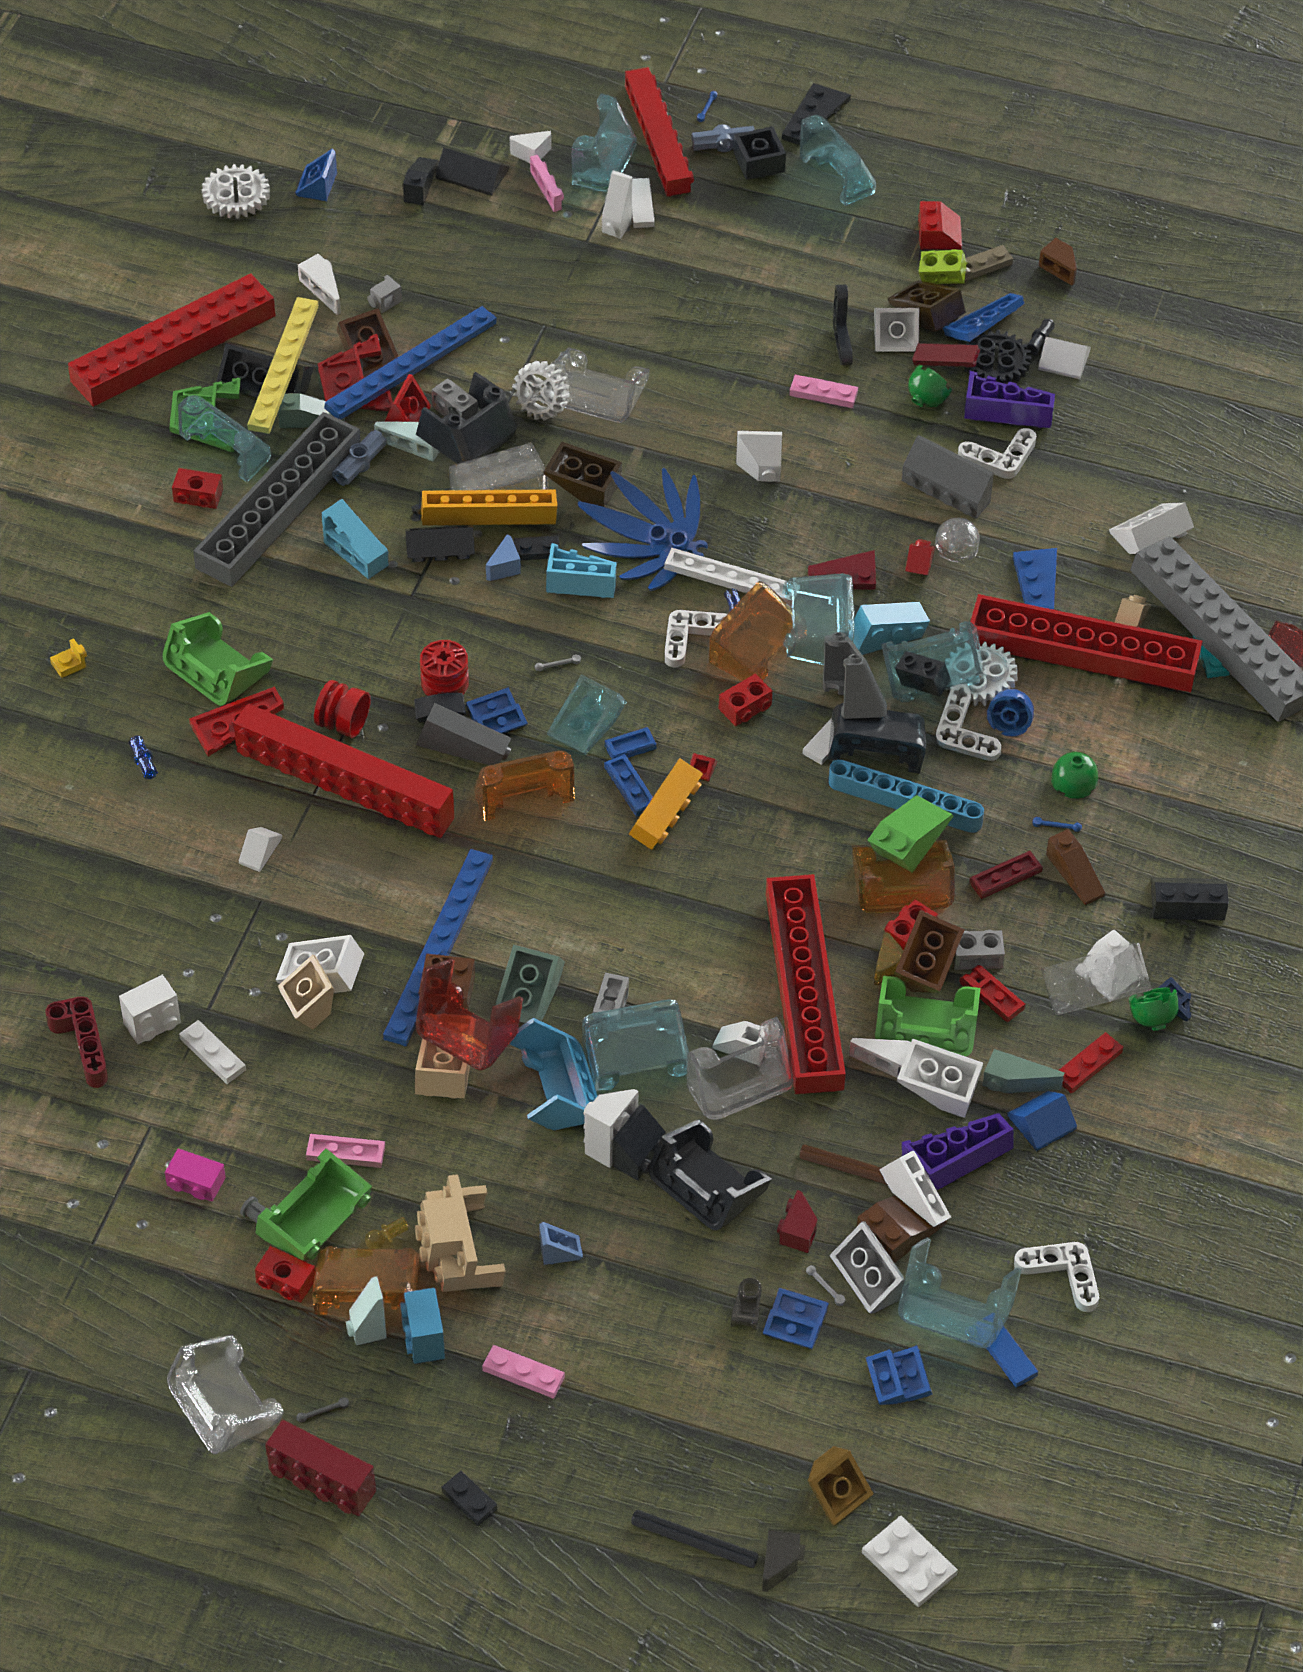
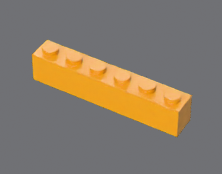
(489, 507)

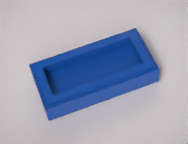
(631, 743)

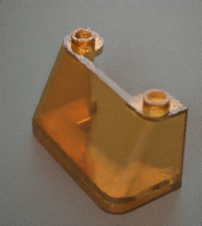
(751, 633)
(541, 771)
(889, 887)
(345, 1272)

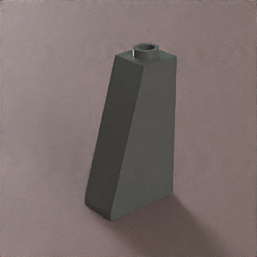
(463, 737)

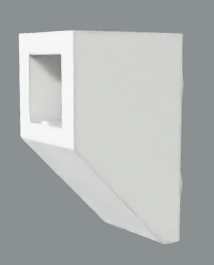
(736, 1037)

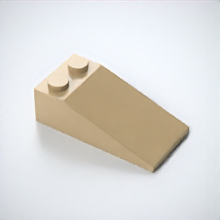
(440, 1073)

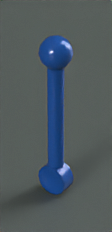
(701, 116)
(1037, 822)

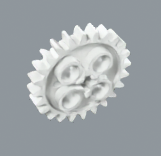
(219, 191)
(998, 672)

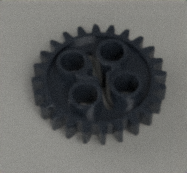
(1012, 357)

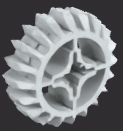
(528, 382)

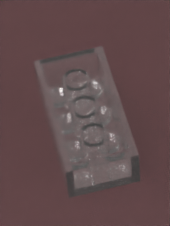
(505, 470)
(1096, 978)

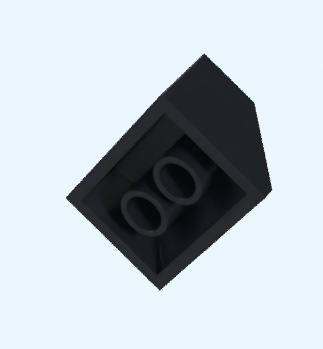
(440, 542)
(1189, 898)

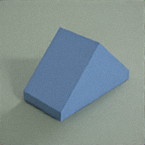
(504, 561)
(558, 1245)

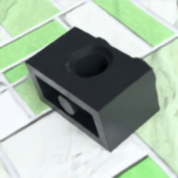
(923, 673)

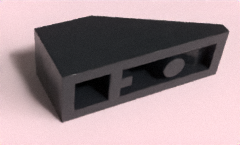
(419, 180)

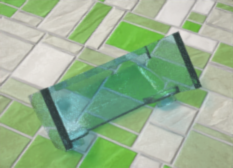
(949, 1313)

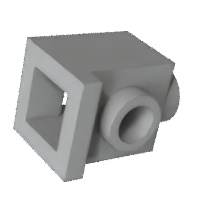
(385, 294)

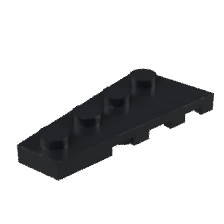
(817, 101)

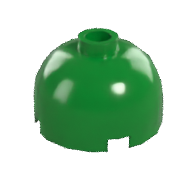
(927, 387)
(1075, 775)
(1155, 1007)

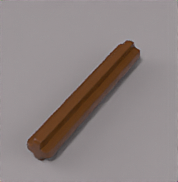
(841, 1163)

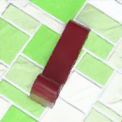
(73, 1020)

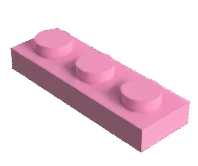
(546, 183)
(823, 391)
(348, 1150)
(523, 1371)

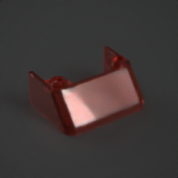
(458, 1030)

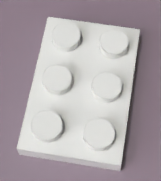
(909, 1561)

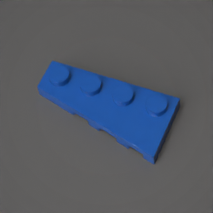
(983, 318)
(1037, 576)

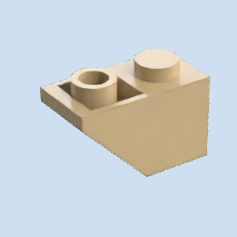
(1132, 611)

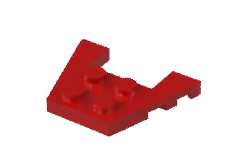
(345, 370)

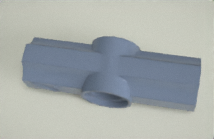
(721, 138)
(359, 457)

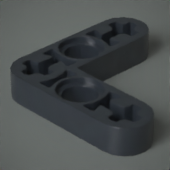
(840, 325)

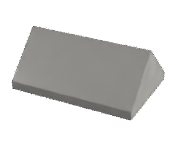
(868, 1269)

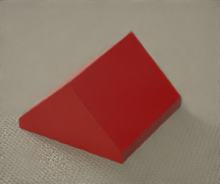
(408, 403)

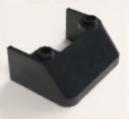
(477, 436)

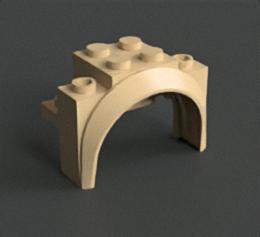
(447, 1232)

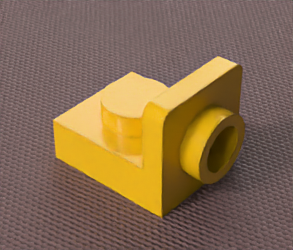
(69, 660)

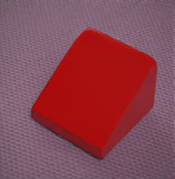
(704, 764)

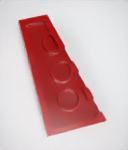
(216, 726)

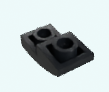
(451, 701)

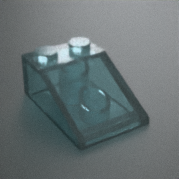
(586, 715)

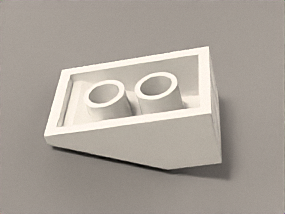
(337, 956)
(940, 1076)

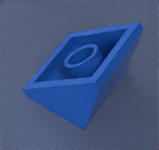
(318, 177)
(1044, 1119)

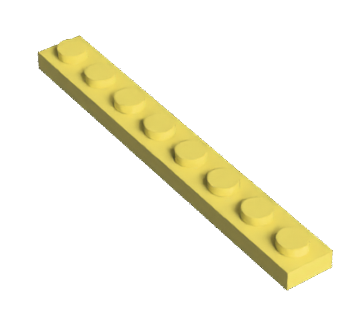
(282, 365)

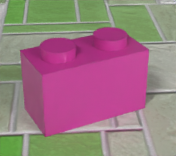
(195, 1175)

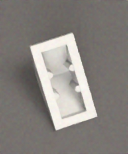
(530, 144)
(258, 847)

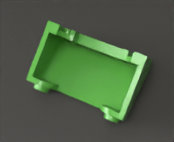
(208, 663)
(928, 1020)
(314, 1208)

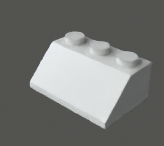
(1153, 526)
(604, 1121)

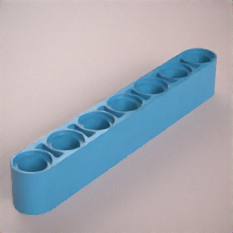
(895, 792)

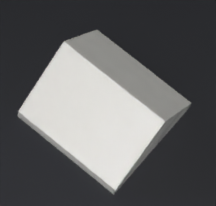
(1063, 358)

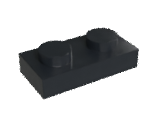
(535, 547)
(469, 1498)

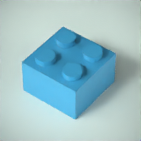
(422, 1325)

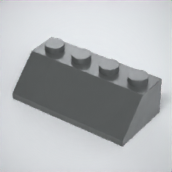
(948, 477)

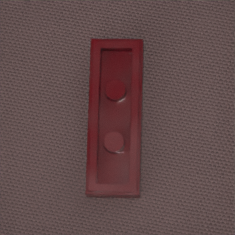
(946, 355)
(1005, 874)

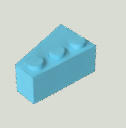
(353, 540)
(579, 574)
(888, 623)

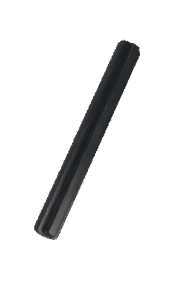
(695, 1538)

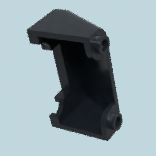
(892, 734)
(702, 1179)

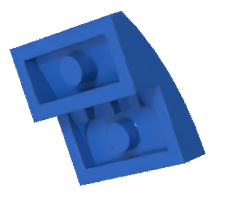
(497, 711)
(796, 1318)
(899, 1376)

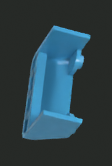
(562, 1073)

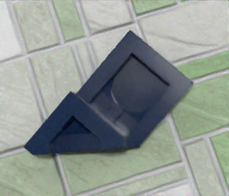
(1183, 998)

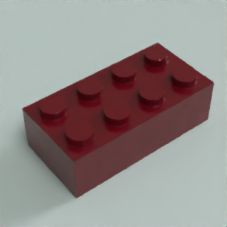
(320, 1468)

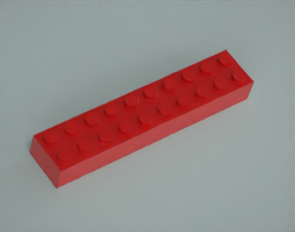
(171, 339)
(1087, 643)
(344, 770)
(805, 984)

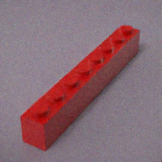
(658, 131)

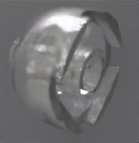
(957, 539)

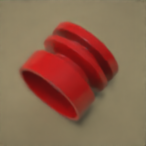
(444, 668)
(342, 708)

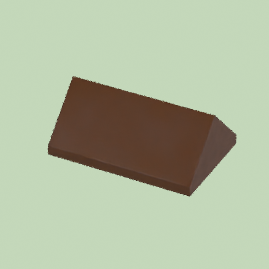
(928, 953)

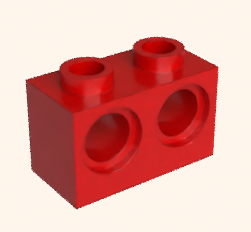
(745, 699)
(903, 924)

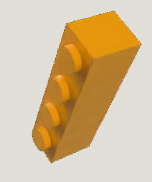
(665, 804)

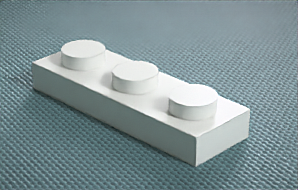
(212, 1052)

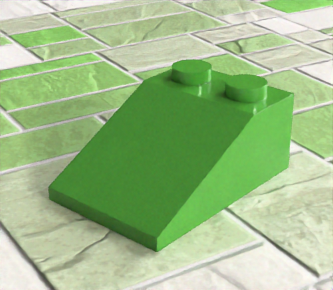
(909, 832)

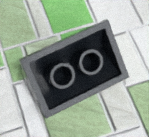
(470, 171)

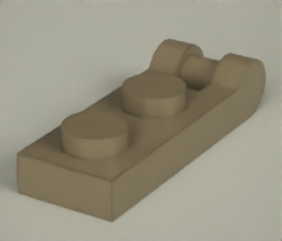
(987, 262)

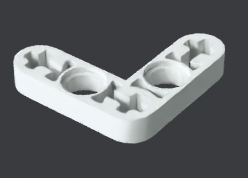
(1000, 460)
(683, 629)
(954, 728)
(1067, 1262)

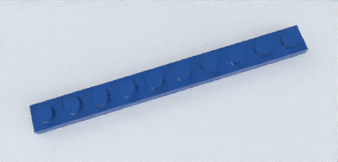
(410, 363)
(439, 942)

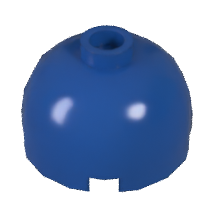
(1010, 712)

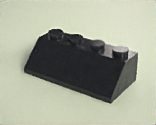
(253, 367)

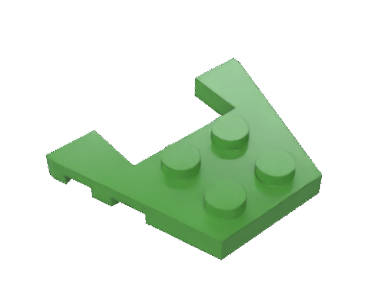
(226, 390)

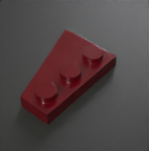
(859, 566)

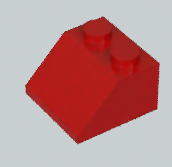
(938, 226)

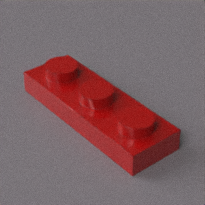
(1090, 1062)

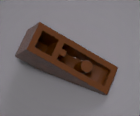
(1074, 866)

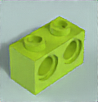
(943, 266)

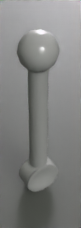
(576, 659)
(839, 1299)

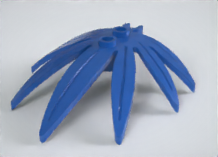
(660, 536)

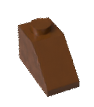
(1059, 260)

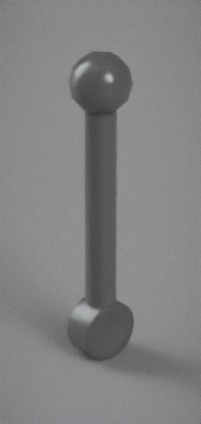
(342, 1403)

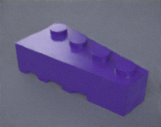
(1007, 403)
(961, 1149)

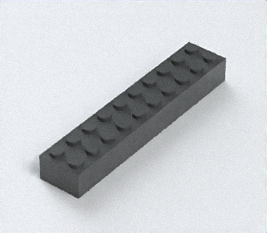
(275, 500)
(1221, 626)

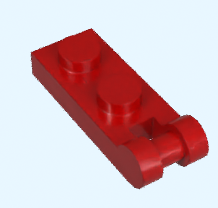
(993, 993)

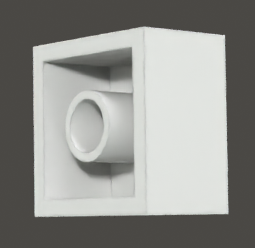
(150, 1009)

